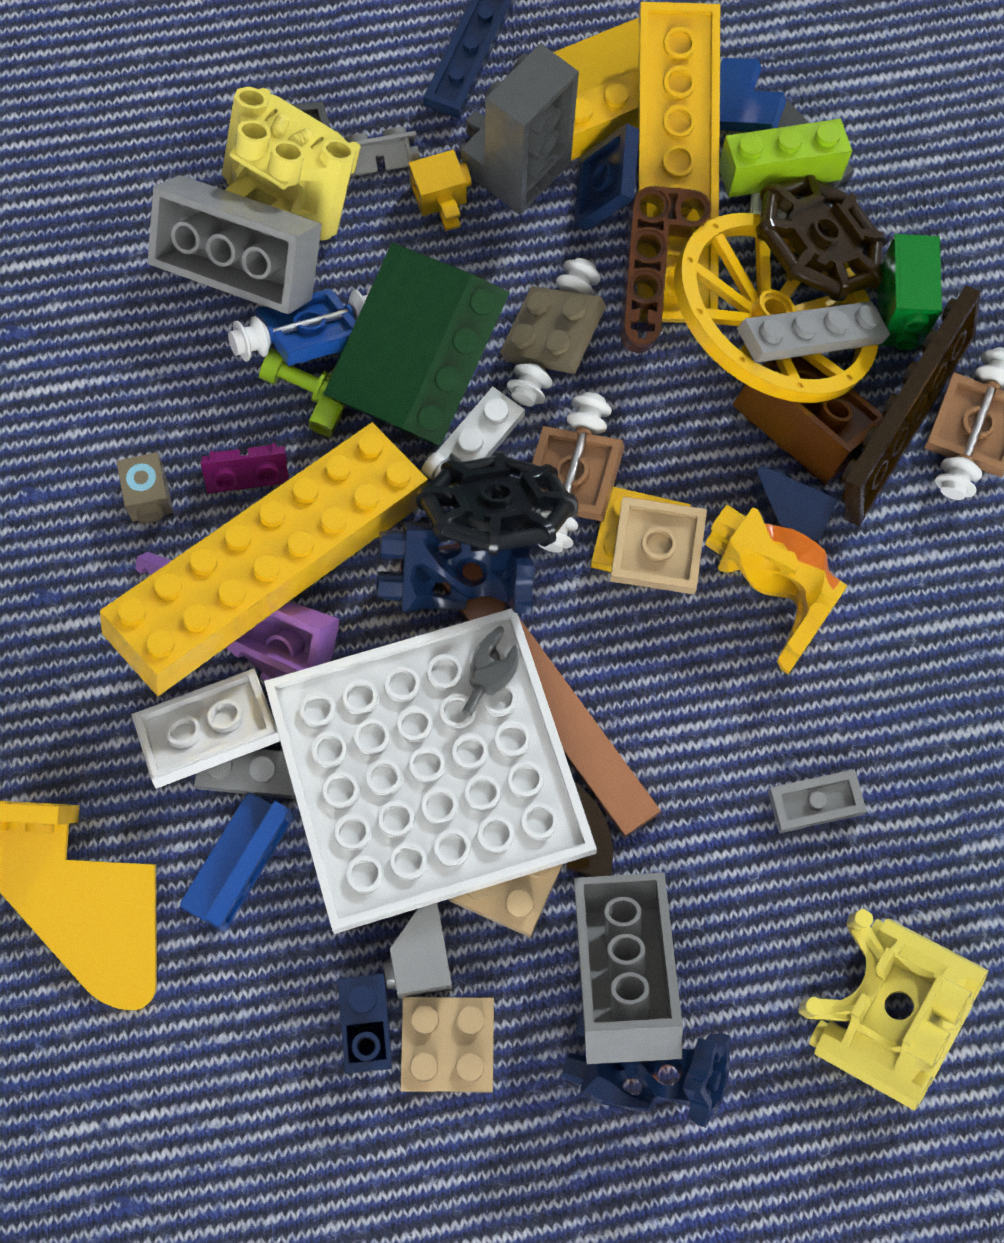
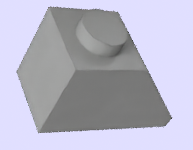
(419, 956)

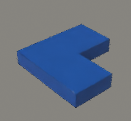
(742, 106)

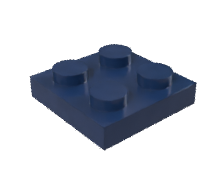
(607, 177)

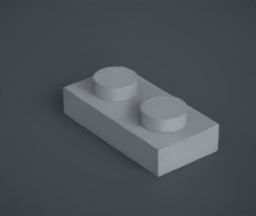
(817, 801)

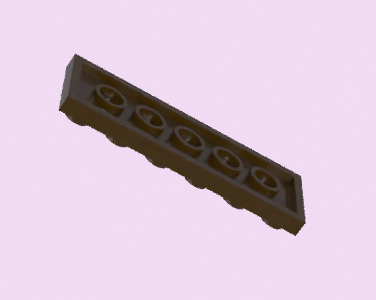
(909, 409)

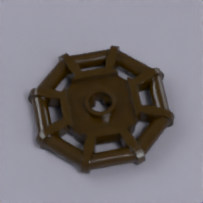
(803, 228)

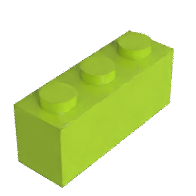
(783, 154)

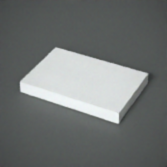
(205, 728)

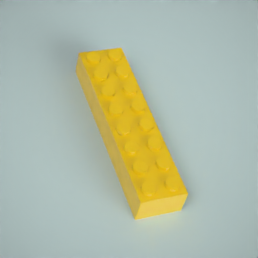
(261, 559)

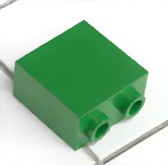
(910, 290)

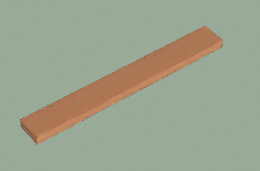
(581, 737)

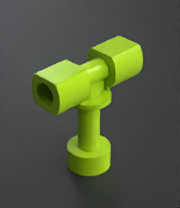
(327, 411)

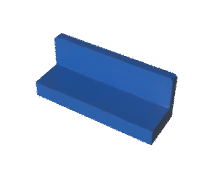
(237, 861)

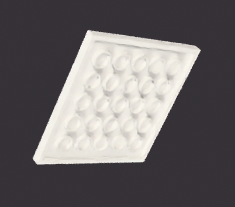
(411, 792)

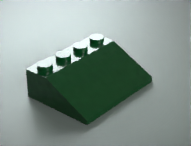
(416, 344)

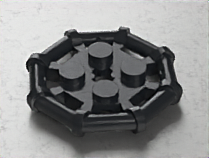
(516, 503)

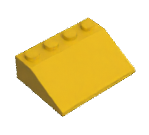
(605, 84)

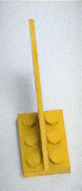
(86, 912)

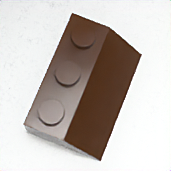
(815, 434)

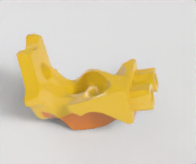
(779, 565)

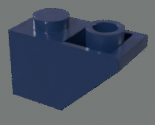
(792, 503)
(365, 1023)

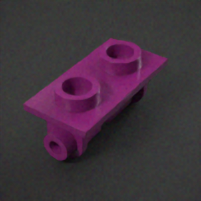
(231, 471)

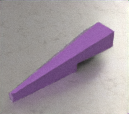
(282, 642)

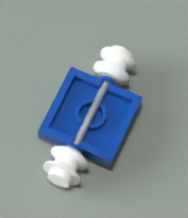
(302, 335)

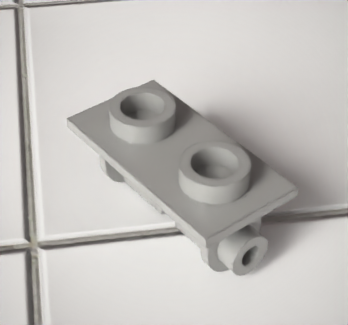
(392, 146)

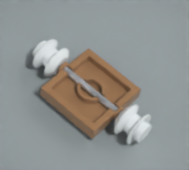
(970, 427)
(584, 462)

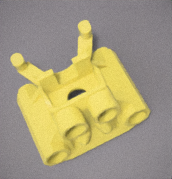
(287, 159)
(889, 1052)

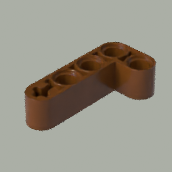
(653, 270)

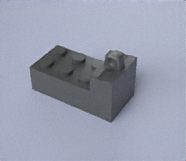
(524, 130)

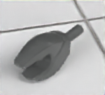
(488, 674)

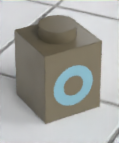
(145, 487)

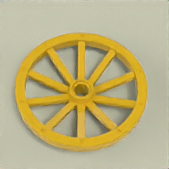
(754, 304)

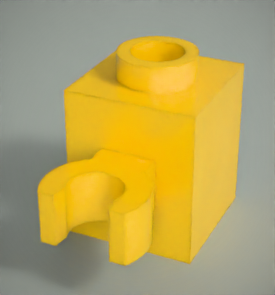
(440, 186)

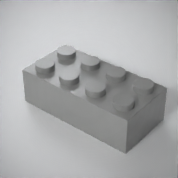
(233, 243)
(627, 969)

